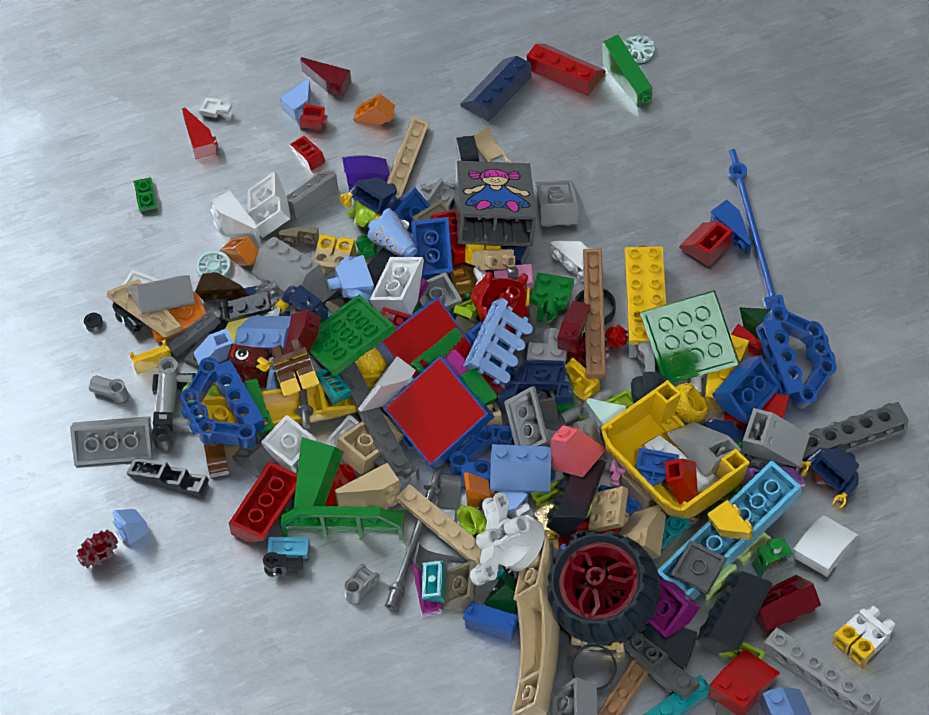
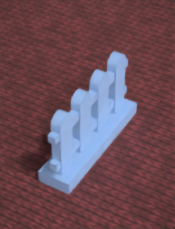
(484, 343)

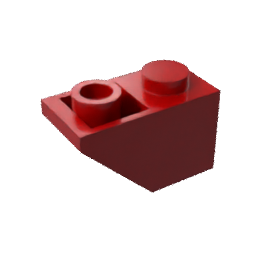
(682, 479)

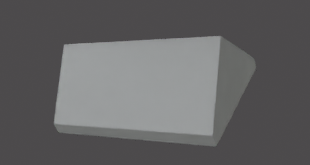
(312, 193)
(162, 294)
(526, 419)

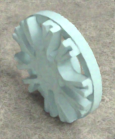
(639, 48)
(213, 264)

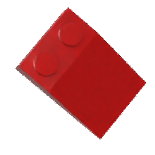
(742, 682)

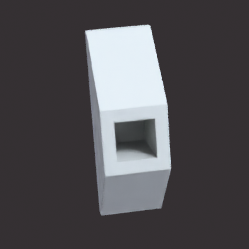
(570, 255)

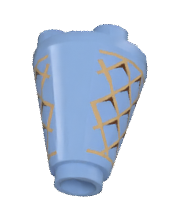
(391, 234)

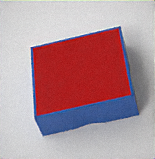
(420, 333)
(438, 412)

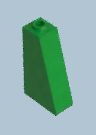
(625, 70)
(315, 473)

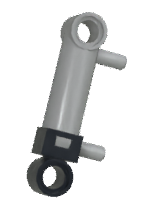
(165, 403)

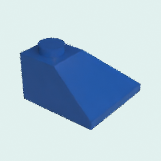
(410, 205)

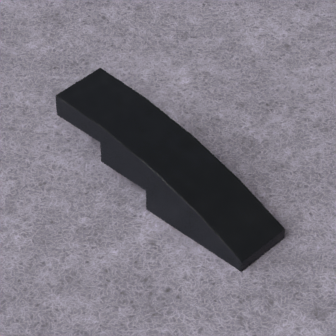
(167, 477)

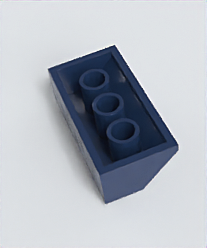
(498, 87)

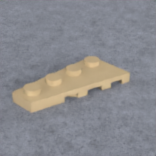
(159, 321)

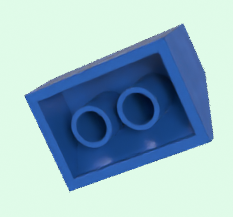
(434, 245)
(747, 388)

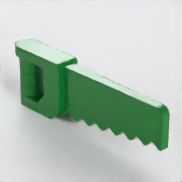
(439, 349)
(255, 392)

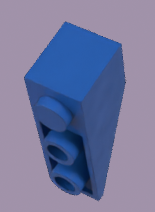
(731, 217)

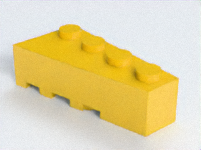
(716, 378)

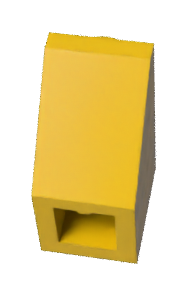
(728, 522)

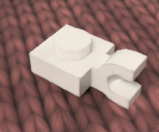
(213, 107)

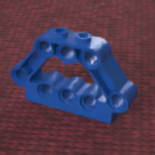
(798, 328)
(221, 431)
(476, 448)

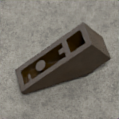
(218, 288)

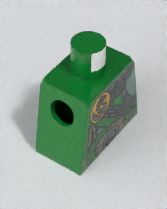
(773, 558)

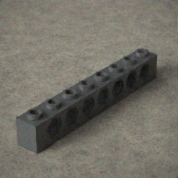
(895, 423)

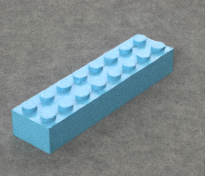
(759, 502)

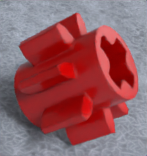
(616, 336)

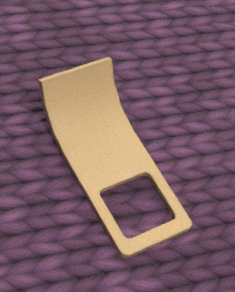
(487, 146)

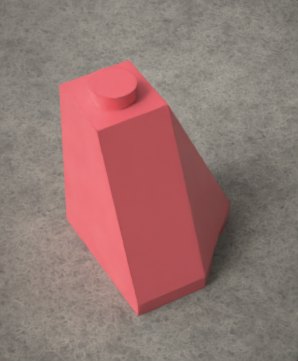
(574, 451)

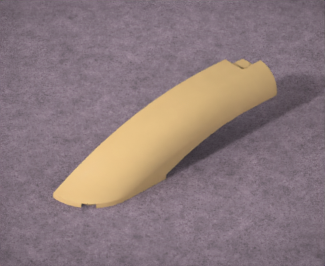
(538, 637)

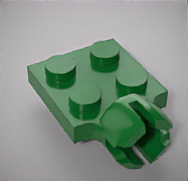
(551, 295)

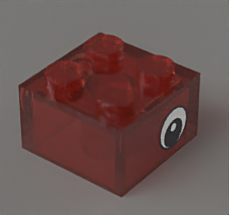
(245, 362)

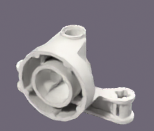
(506, 540)

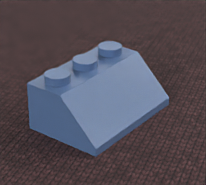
(264, 332)
(520, 468)
(784, 702)

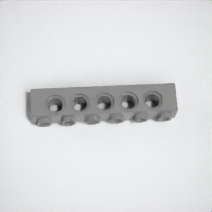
(821, 674)

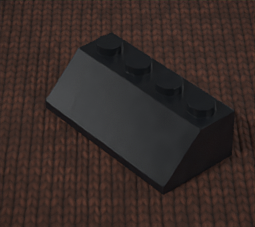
(574, 500)
(733, 612)

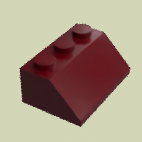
(787, 602)

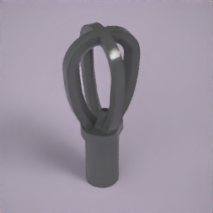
(755, 463)

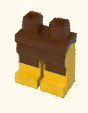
(291, 363)

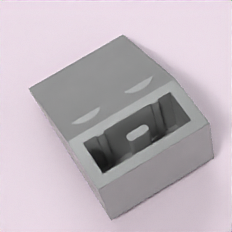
(774, 439)
(703, 446)

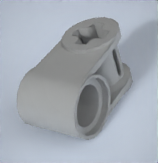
(362, 581)

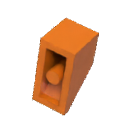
(375, 111)
(241, 251)
(476, 490)

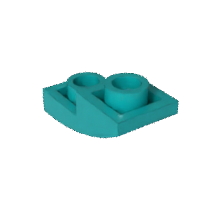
(673, 529)

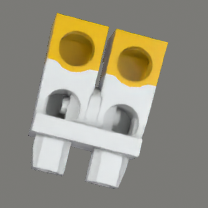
(863, 635)

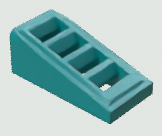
(333, 396)

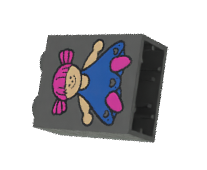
(494, 203)

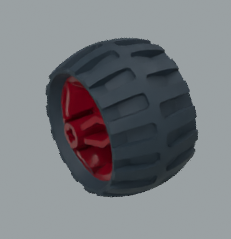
(609, 566)

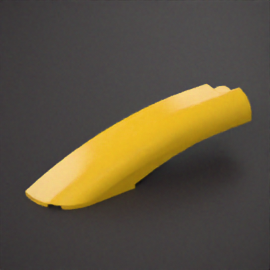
(280, 406)

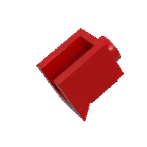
(313, 117)

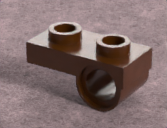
(216, 459)

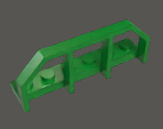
(343, 518)

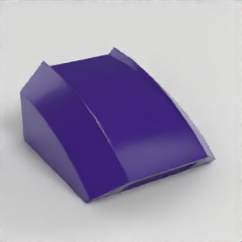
(364, 167)

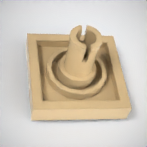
(609, 509)

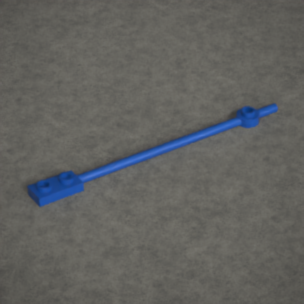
(738, 173)

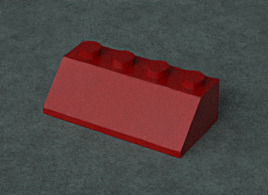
(564, 68)
(263, 503)

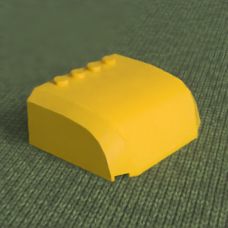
(654, 417)

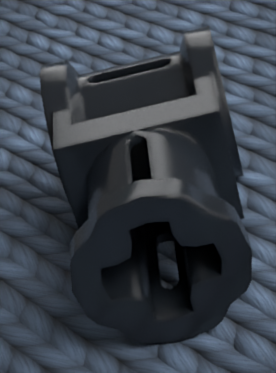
(128, 319)
(281, 564)

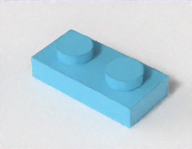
(291, 546)

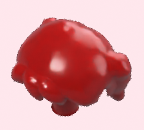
(492, 289)

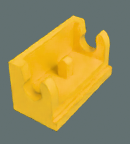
(149, 359)
(583, 387)

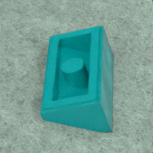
(434, 581)

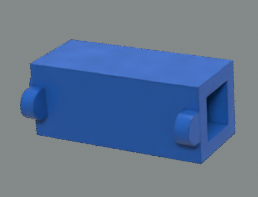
(491, 621)

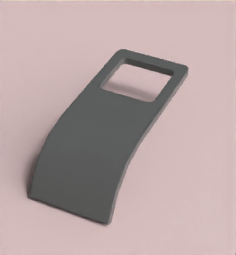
(450, 492)
(423, 556)

